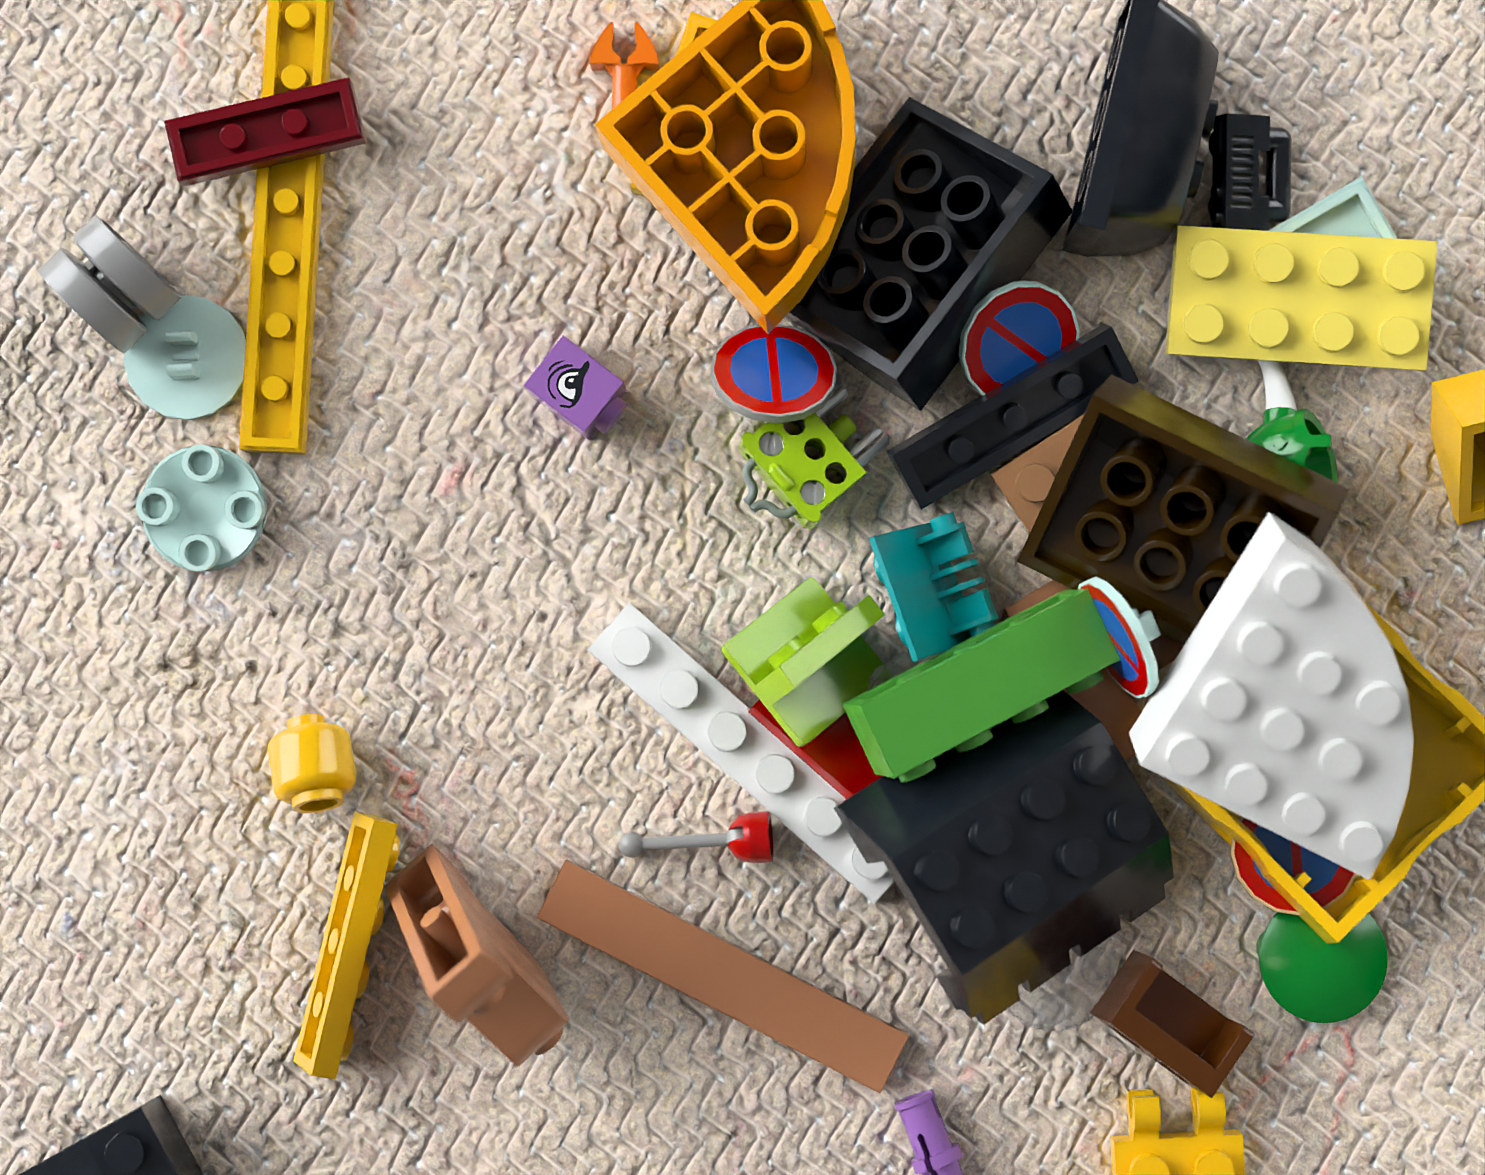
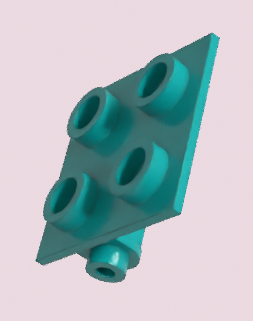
(925, 589)

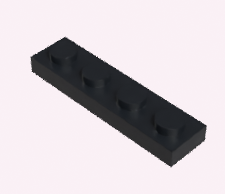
(1009, 417)

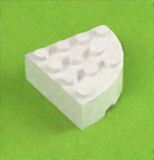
(1288, 706)

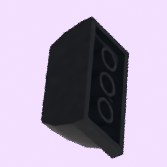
(1144, 133)

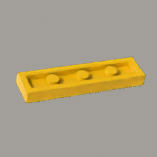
(341, 964)

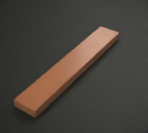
(723, 976)

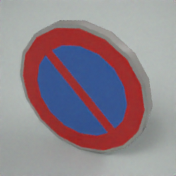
(773, 374)

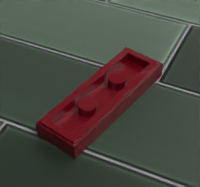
(265, 132)

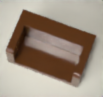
(1172, 1024)

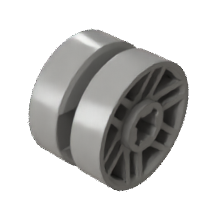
(109, 284)

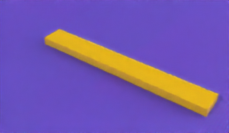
(285, 246)

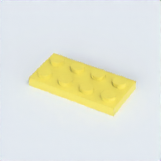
(1301, 298)

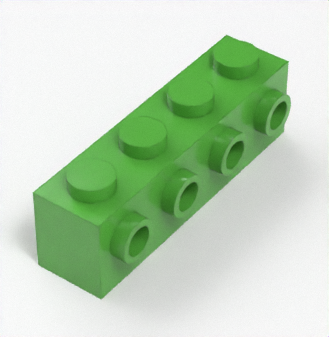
(982, 683)

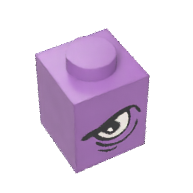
(578, 389)

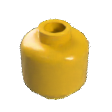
(312, 764)

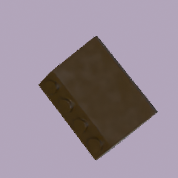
(1166, 505)

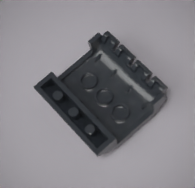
(1017, 851)

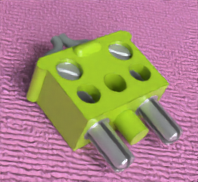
(797, 478)

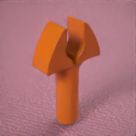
(623, 75)

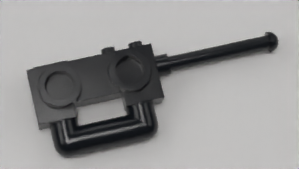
(1235, 172)

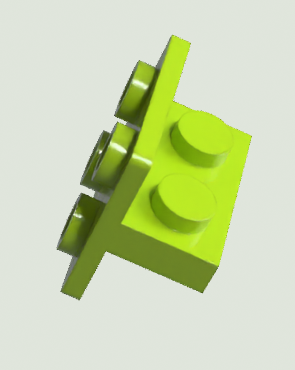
(806, 658)

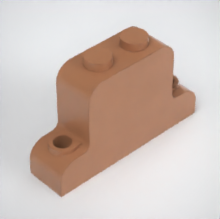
(473, 961)

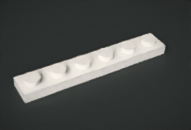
(735, 742)

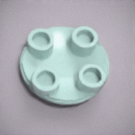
(203, 508)

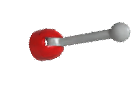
(747, 838)

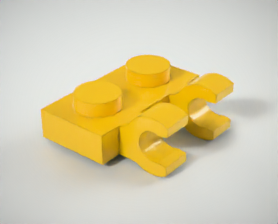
(1197, 1152)

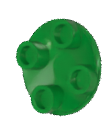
(1320, 978)

